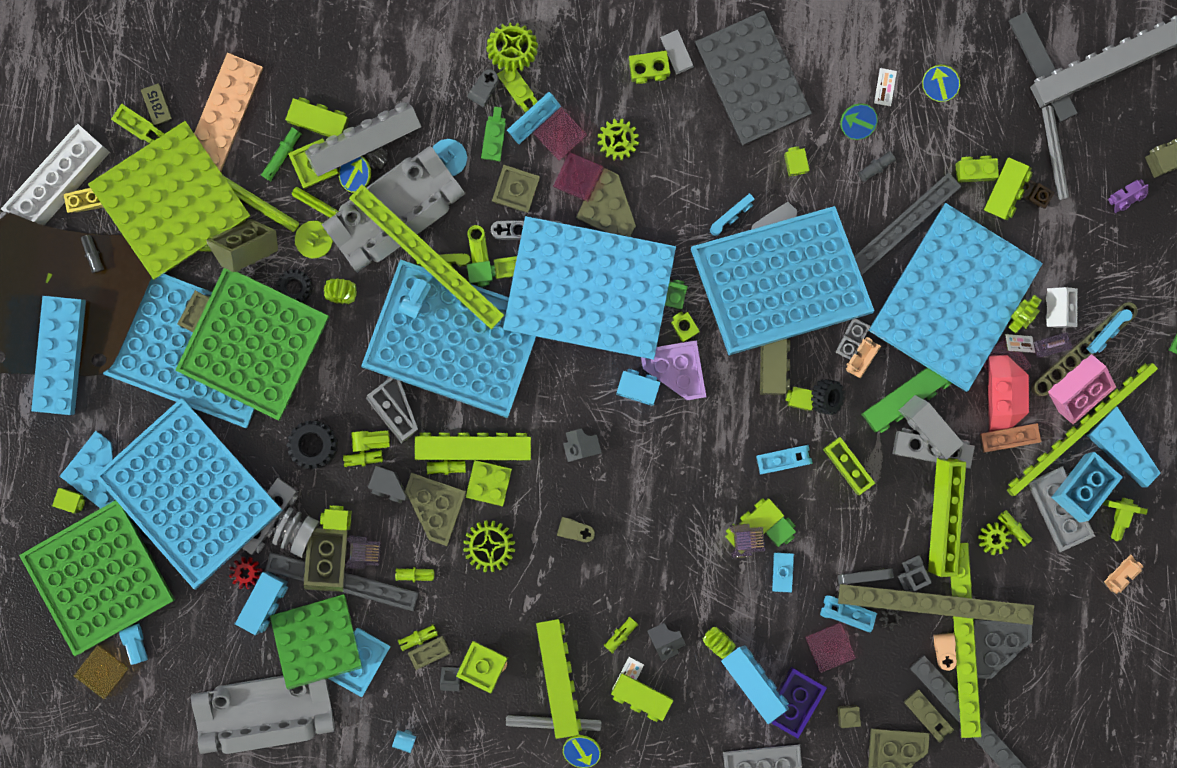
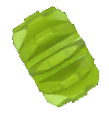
(340, 291)
(988, 540)
(719, 642)

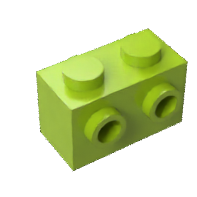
(977, 170)
(336, 518)

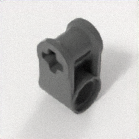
(482, 91)

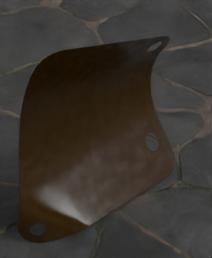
(111, 295)

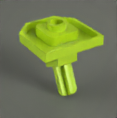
(1123, 515)

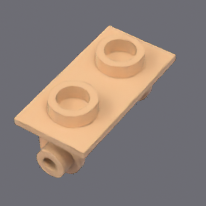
(861, 361)
(1117, 580)

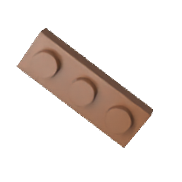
(1010, 438)

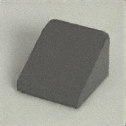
(448, 679)

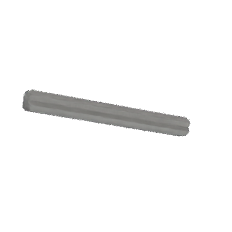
(1055, 152)
(547, 722)

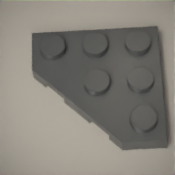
(998, 644)

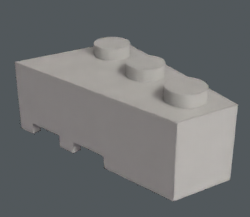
(393, 408)
(931, 427)

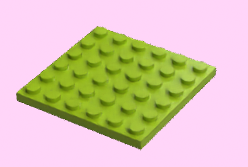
(169, 200)

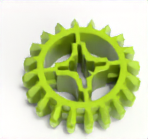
(514, 38)
(505, 543)

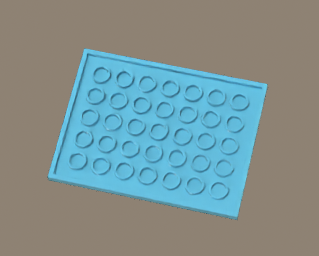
(782, 280)
(589, 288)
(955, 297)
(448, 345)
(156, 347)
(188, 493)

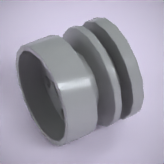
(294, 531)

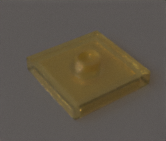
(101, 672)

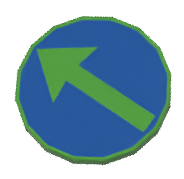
(858, 121)

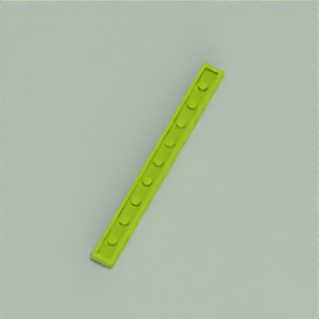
(426, 256)
(1087, 423)
(966, 652)

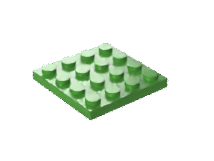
(316, 642)

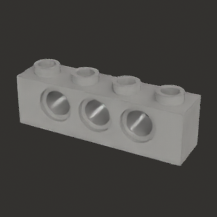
(903, 448)
(289, 497)

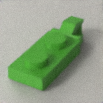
(494, 136)

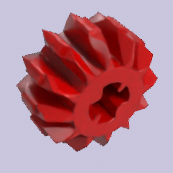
(239, 571)

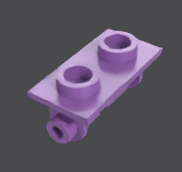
(1136, 192)

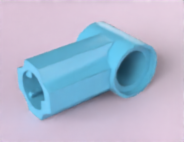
(414, 301)
(132, 639)
(404, 741)

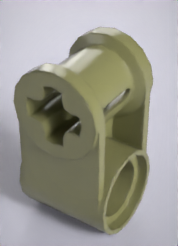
(572, 530)

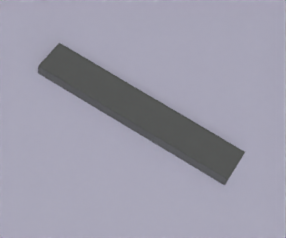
(1039, 60)

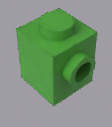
(481, 273)
(781, 532)

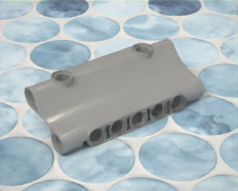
(413, 196)
(261, 715)

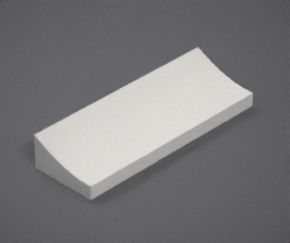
(57, 175)

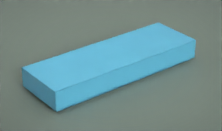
(534, 118)

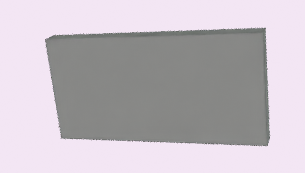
(1063, 527)
(767, 757)

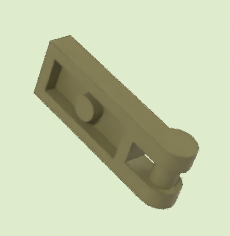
(928, 715)

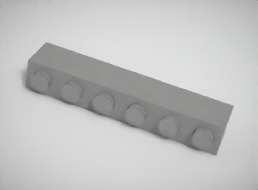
(362, 139)

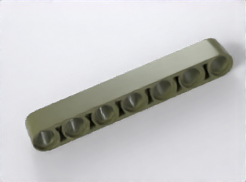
(1076, 354)

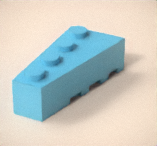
(1121, 444)
(755, 684)

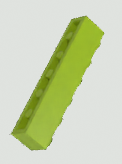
(472, 448)
(947, 517)
(557, 678)

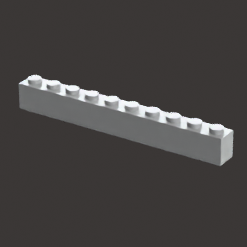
(1105, 64)

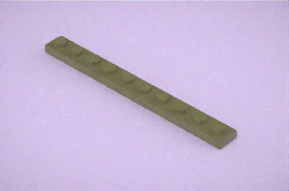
(936, 604)

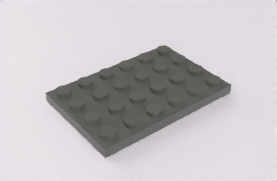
(753, 78)

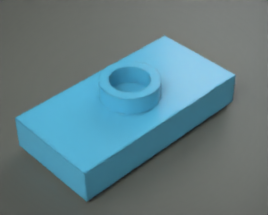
(782, 572)

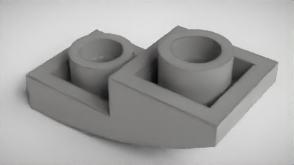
(677, 52)
(852, 338)

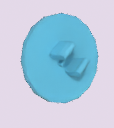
(452, 155)

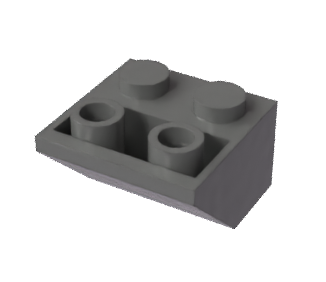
(388, 483)

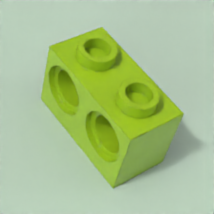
(648, 61)

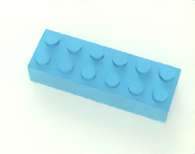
(58, 355)

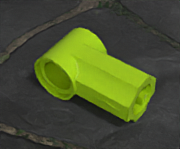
(478, 247)
(368, 440)

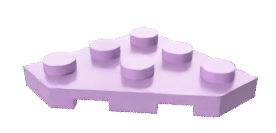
(678, 368)

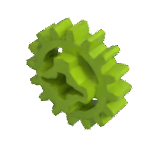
(610, 134)
(1025, 313)

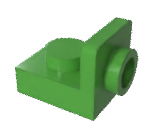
(676, 294)

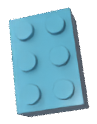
(1087, 487)
(262, 603)

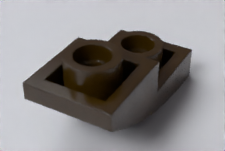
(1037, 194)

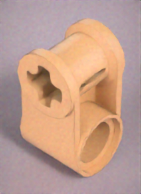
(945, 646)

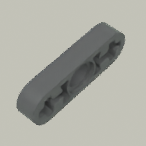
(865, 576)

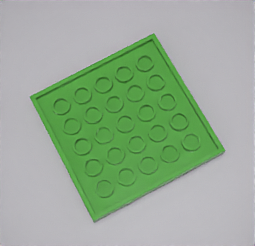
(252, 343)
(97, 577)

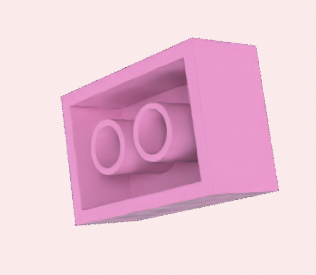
(1082, 389)

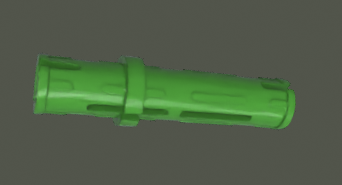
(281, 154)

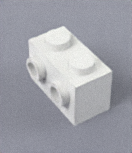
(1061, 307)

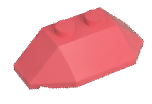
(1006, 393)

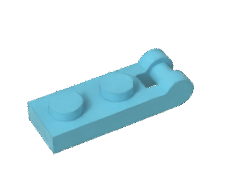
(731, 216)
(1110, 330)
(783, 459)
(849, 614)

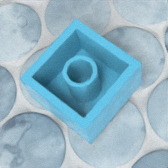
(638, 387)

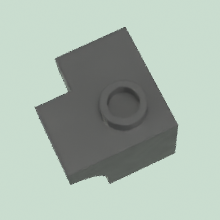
(581, 445)
(915, 574)
(666, 641)

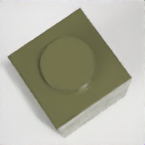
(849, 716)

